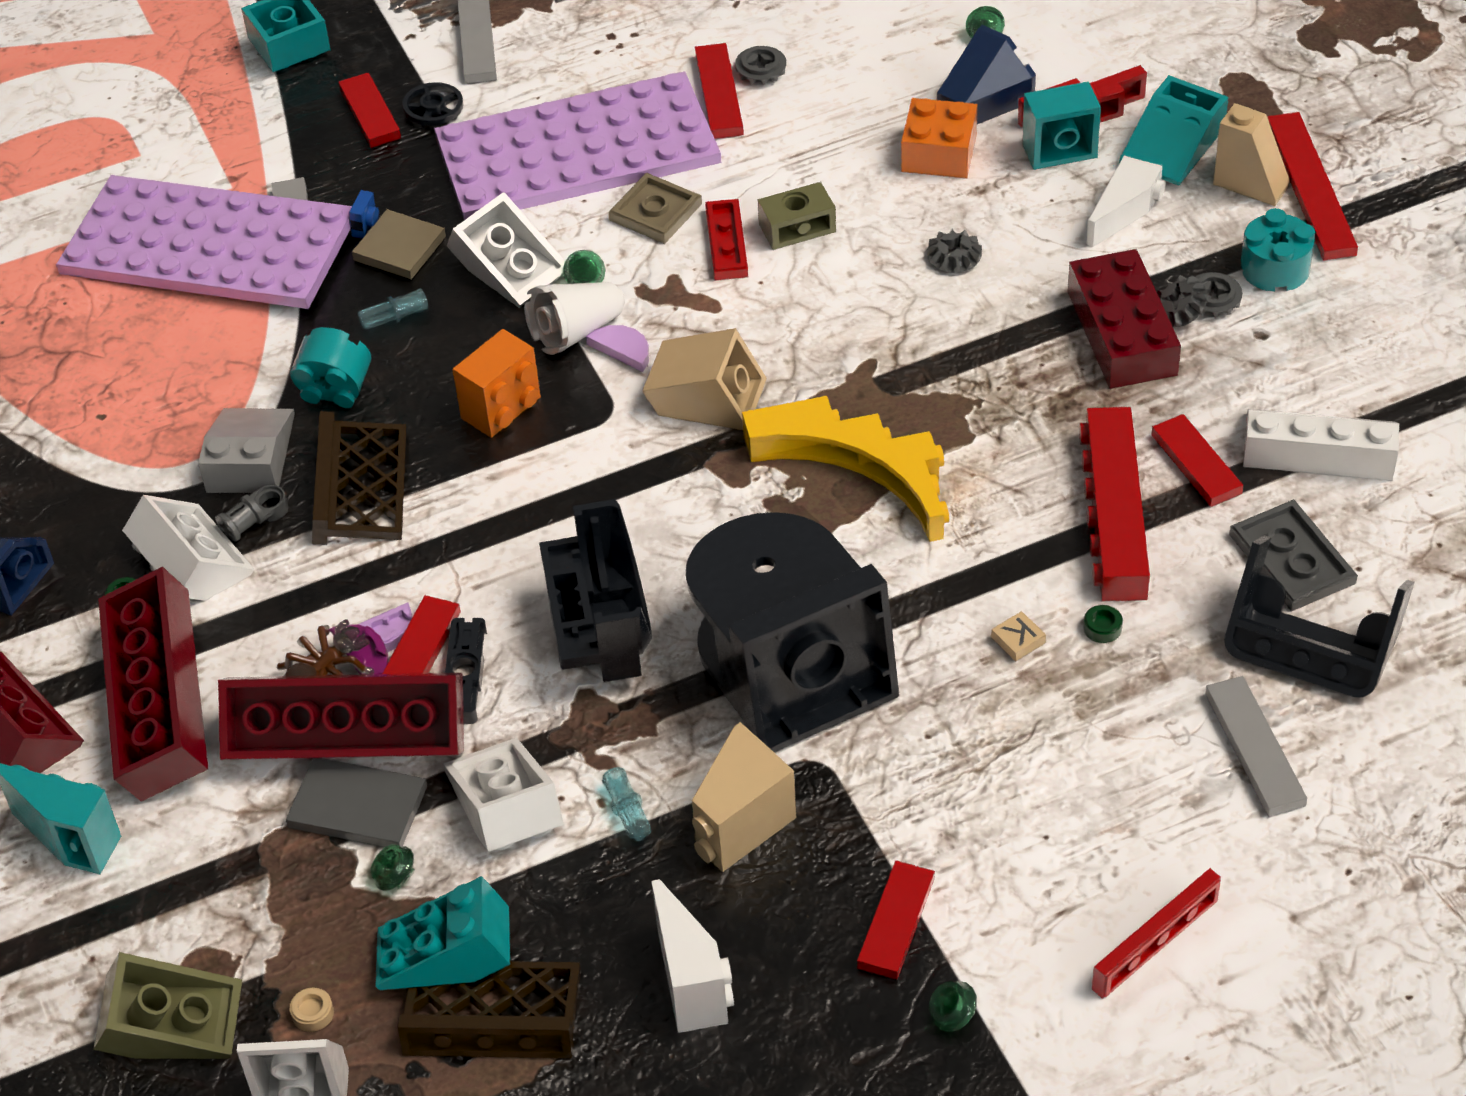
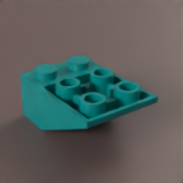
(1177, 127)
(63, 815)
(445, 940)

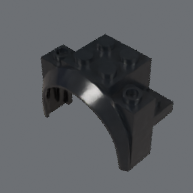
(597, 594)

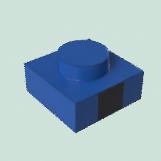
(363, 214)

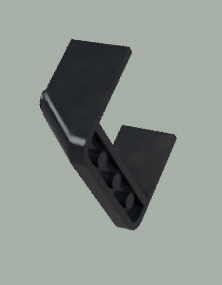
(1304, 649)

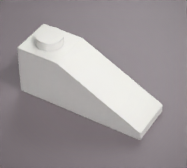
(1125, 199)

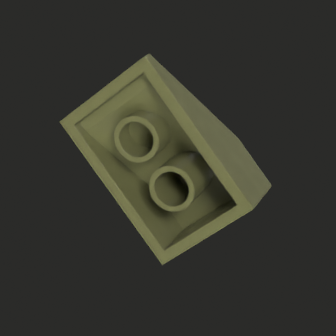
(166, 1011)

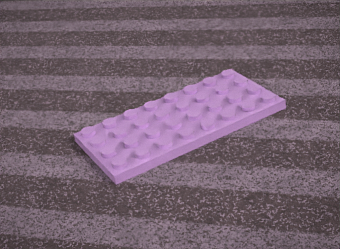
(578, 144)
(207, 241)

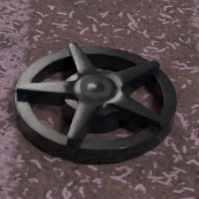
(433, 104)

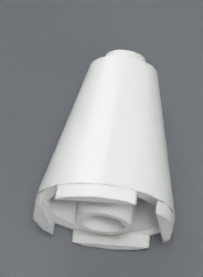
(570, 312)

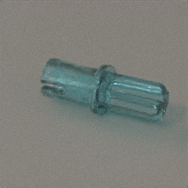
(393, 309)
(626, 803)

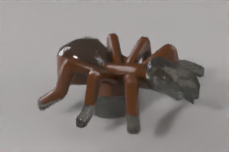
(324, 662)

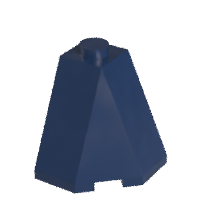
(988, 75)
(21, 568)

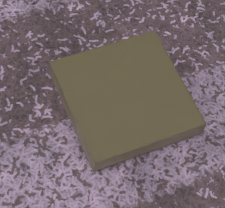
(655, 208)
(399, 244)

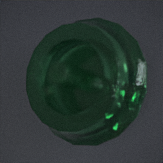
(985, 16)
(584, 267)
(392, 867)
(953, 1005)

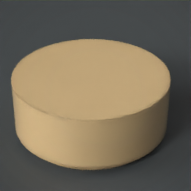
(311, 1009)

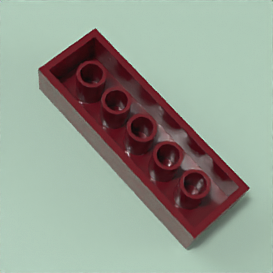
(152, 685)
(341, 716)

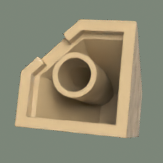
(1249, 156)

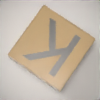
(1018, 636)

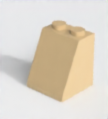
(705, 379)
(741, 799)

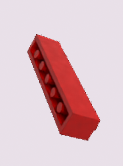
(1115, 506)

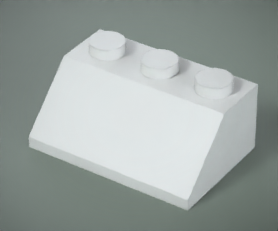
(186, 545)

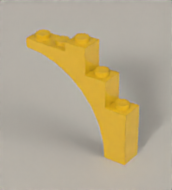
(861, 444)

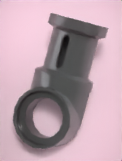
(251, 511)

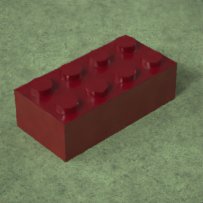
(1123, 319)

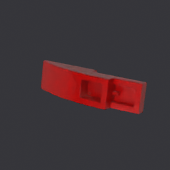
(1111, 92)

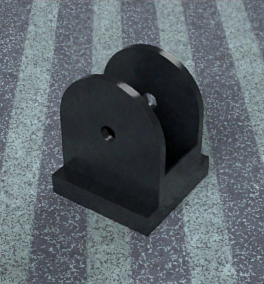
(795, 641)

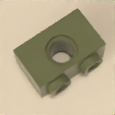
(797, 215)

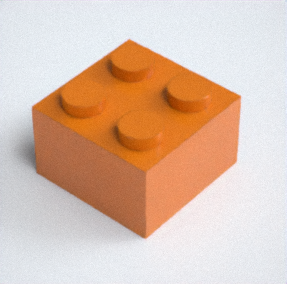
(939, 137)
(497, 383)

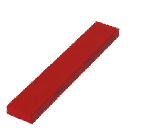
(1312, 187)

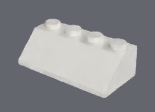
(1321, 444)

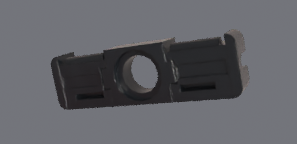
(466, 648)

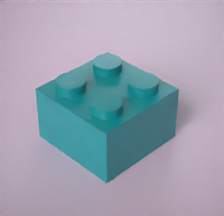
(285, 31)
(1061, 125)

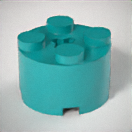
(1277, 251)
(330, 367)

